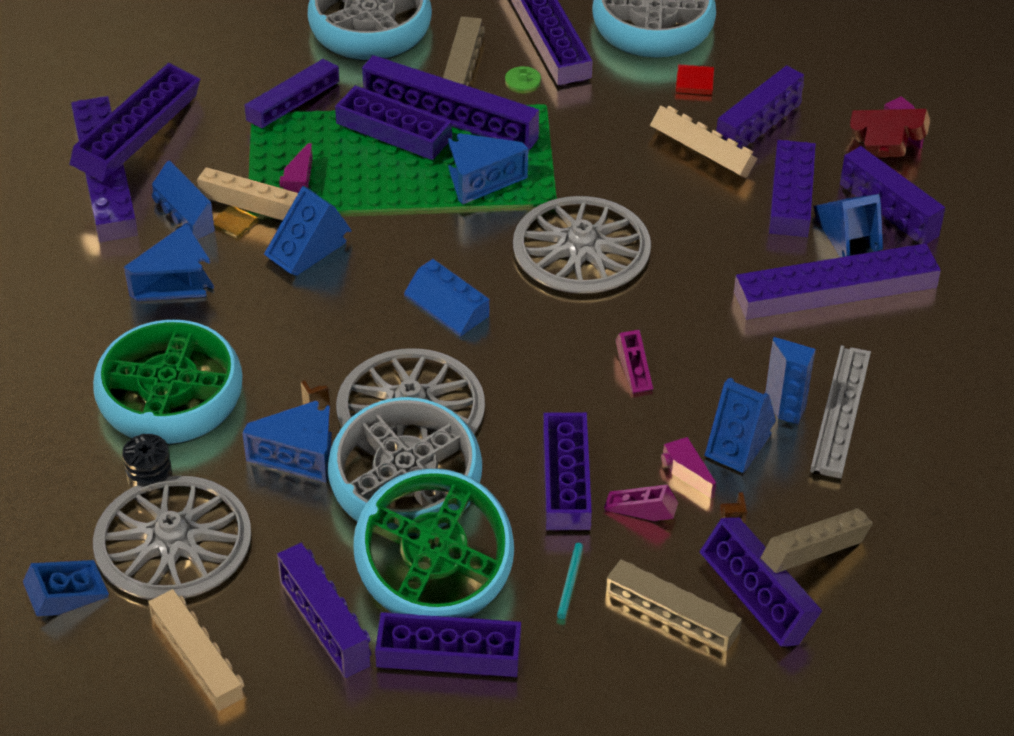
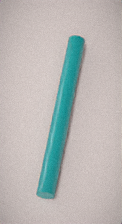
(570, 580)

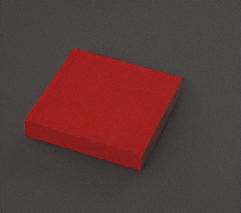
(695, 79)

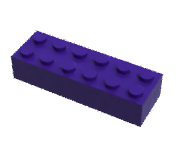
(762, 107)
(393, 122)
(792, 188)
(900, 199)
(566, 471)
(770, 596)
(324, 610)
(448, 644)

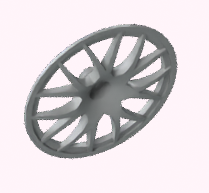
(580, 243)
(412, 388)
(170, 537)

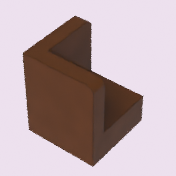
(318, 393)
(735, 510)

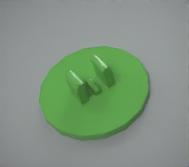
(523, 78)

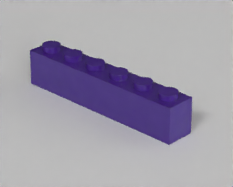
(292, 93)

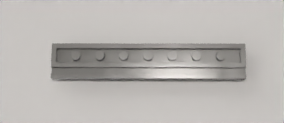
(840, 412)

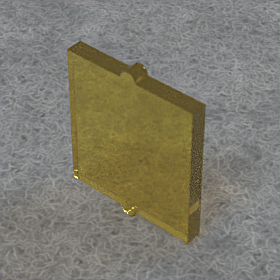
(234, 221)

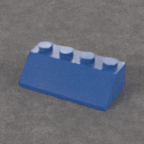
(183, 201)
(447, 298)
(789, 379)

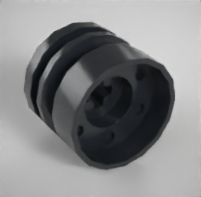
(146, 460)

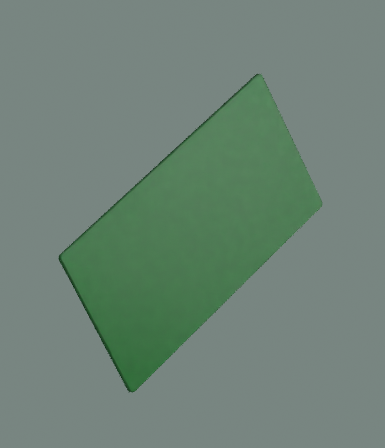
(374, 176)

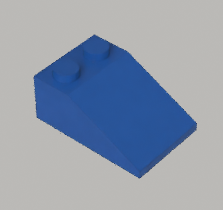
(63, 586)

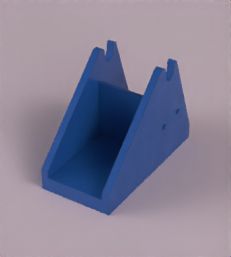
(485, 165)
(851, 220)
(307, 233)
(169, 269)
(740, 426)
(292, 441)

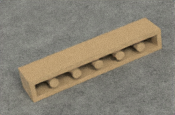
(707, 143)
(245, 193)
(196, 649)

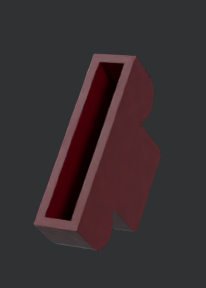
(888, 130)

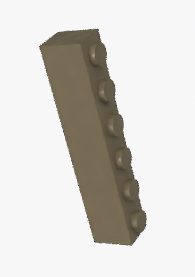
(465, 50)
(816, 540)
(673, 605)

